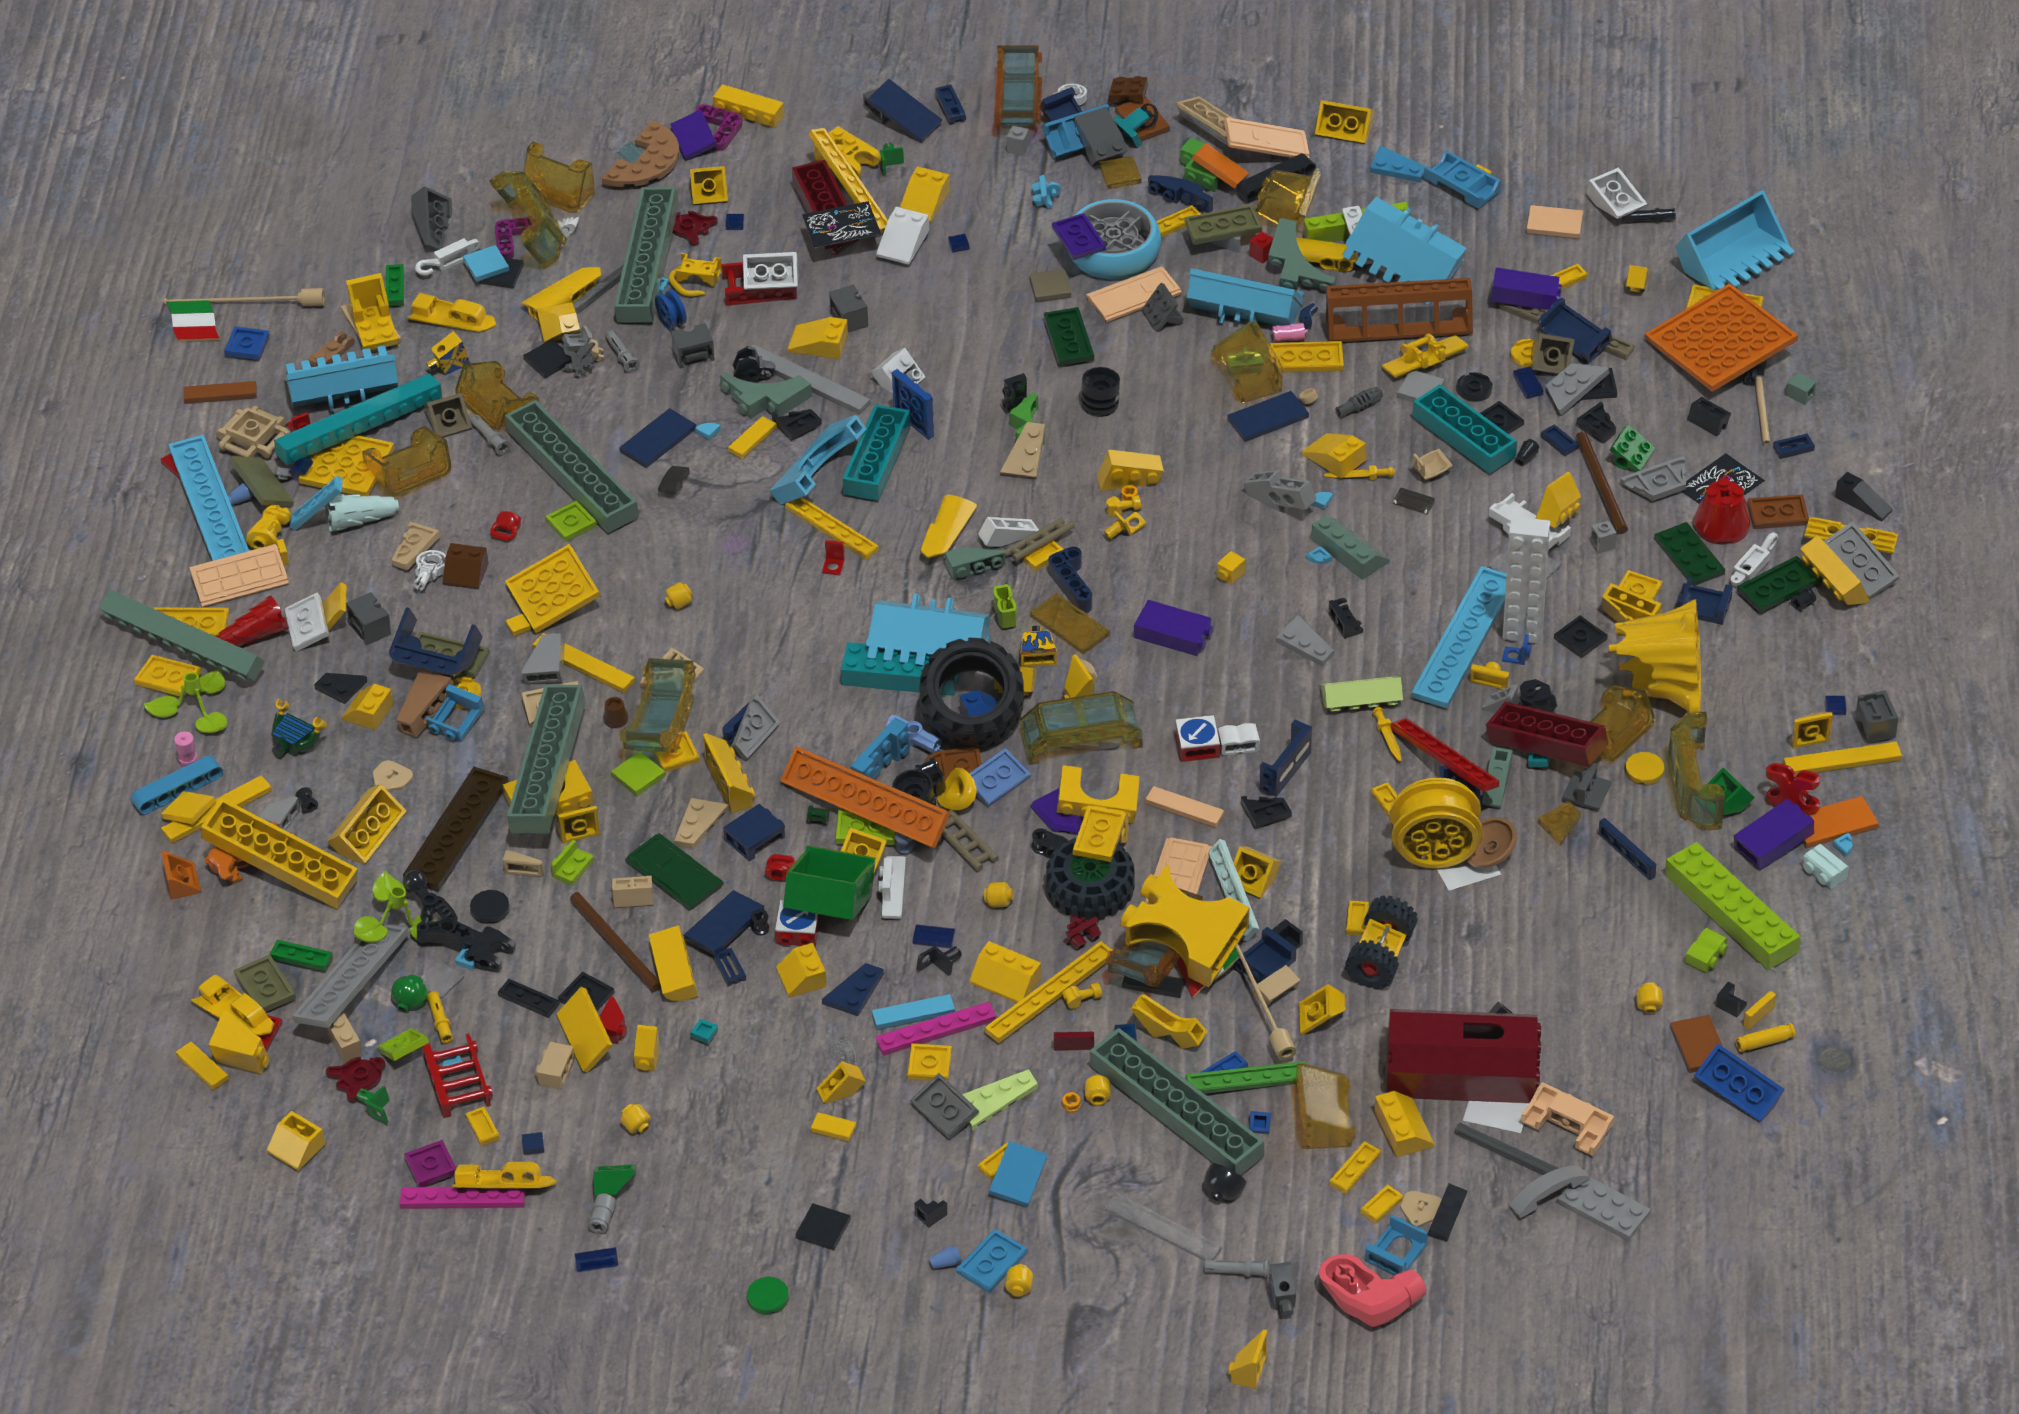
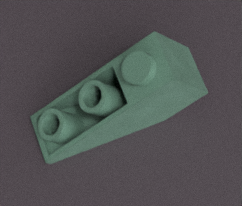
(970, 561)
(1500, 768)

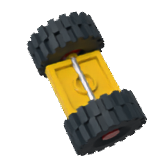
(1375, 956)

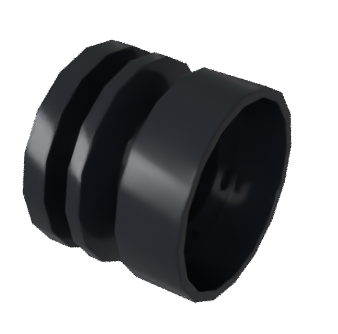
(1100, 390)
(916, 784)

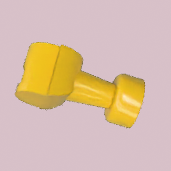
(1115, 504)
(1074, 996)

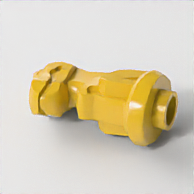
(266, 529)

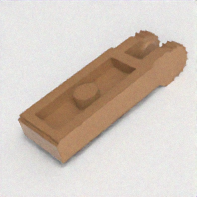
(332, 348)

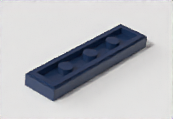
(1627, 849)

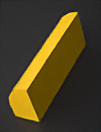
(673, 964)

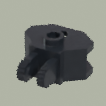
(752, 366)
(1538, 699)

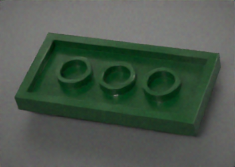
(1068, 336)
(1689, 553)
(1778, 584)

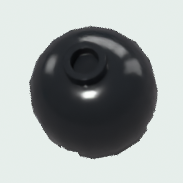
(1223, 1183)

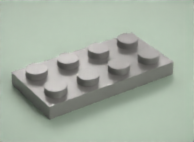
(1862, 559)
(1605, 1207)

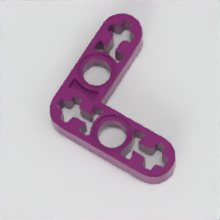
(725, 124)
(510, 230)

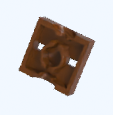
(1130, 88)

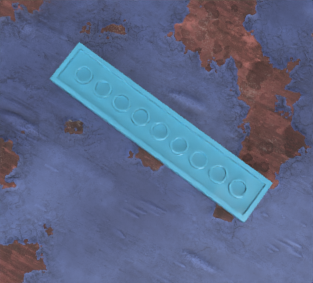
(208, 497)
(1462, 639)

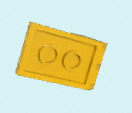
(371, 311)
(1101, 832)

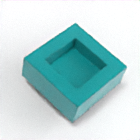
(1537, 760)
(704, 1031)

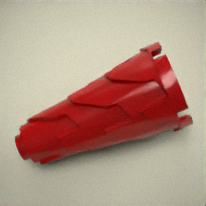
(260, 622)

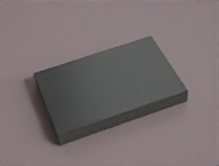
(944, 1106)

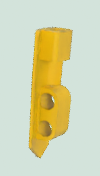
(1327, 254)
(563, 291)
(458, 315)
(948, 524)
(220, 996)
(473, 1177)

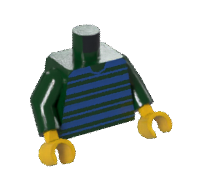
(292, 733)

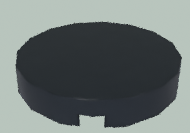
(1474, 387)
(489, 906)

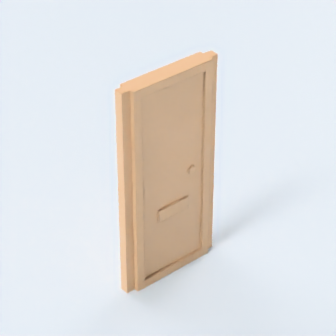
(1265, 138)
(1130, 294)
(239, 575)
(1186, 863)

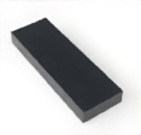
(1170, 987)
(528, 998)
(1447, 1212)

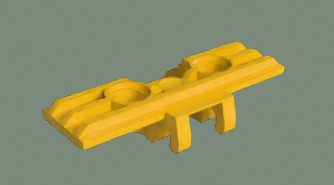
(1416, 359)
(1883, 542)

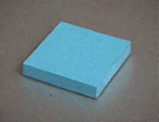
(486, 263)

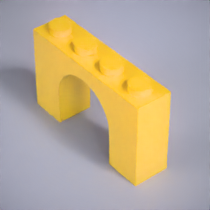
(575, 793)
(1075, 802)

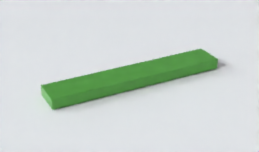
(1244, 1078)

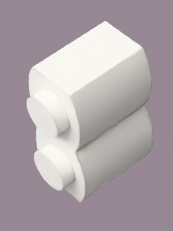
(1238, 739)

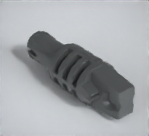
(1359, 401)

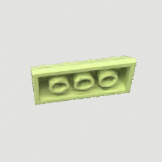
(1362, 692)

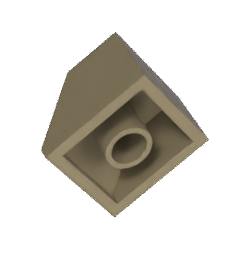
(1551, 352)
(448, 415)

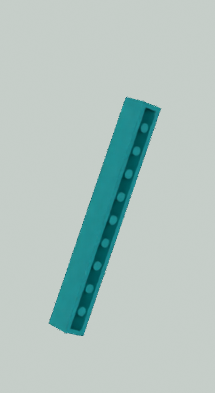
(357, 419)

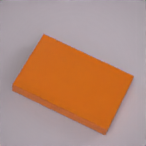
(1220, 165)

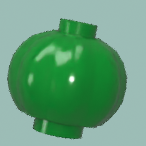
(409, 993)

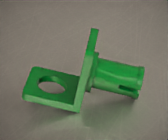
(891, 156)
(375, 1102)

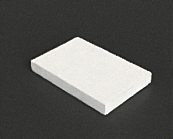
(306, 622)

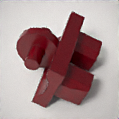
(1079, 929)

